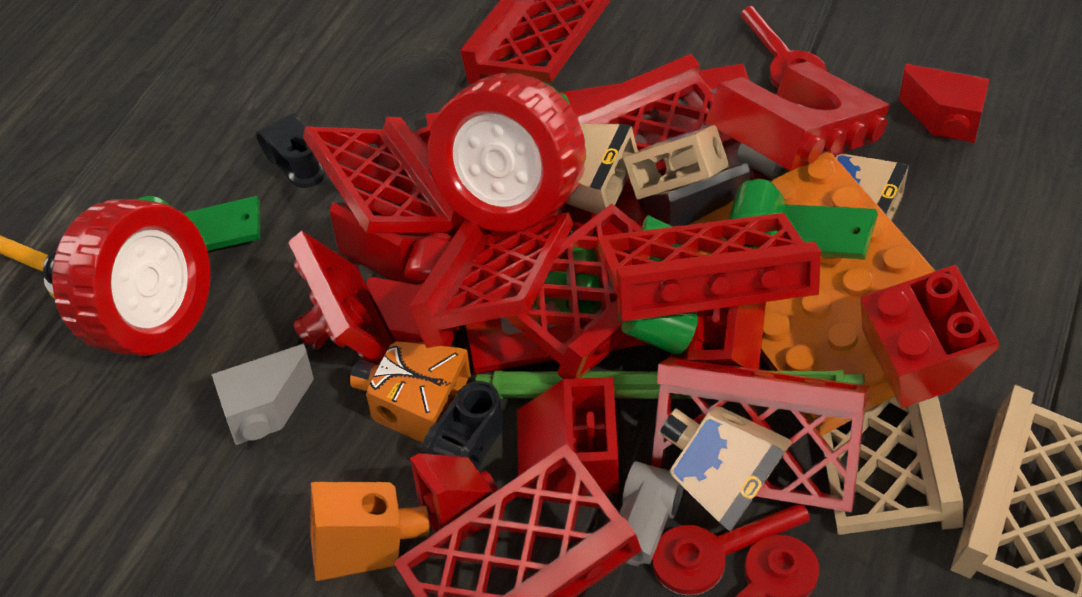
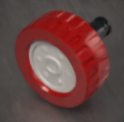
(506, 152)
(130, 276)

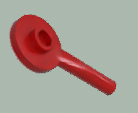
(775, 45)
(693, 558)
(780, 568)

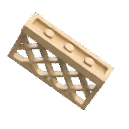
(933, 460)
(994, 494)

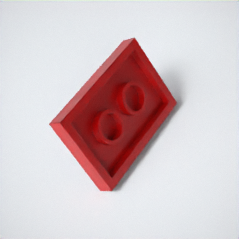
(341, 302)

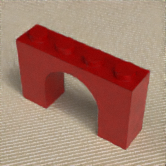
(831, 117)

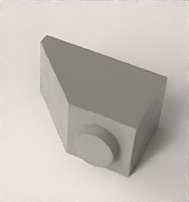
(263, 392)

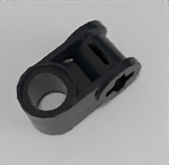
(287, 149)
(463, 432)

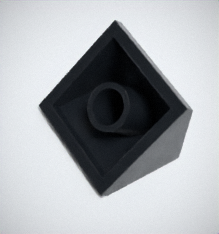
(695, 200)

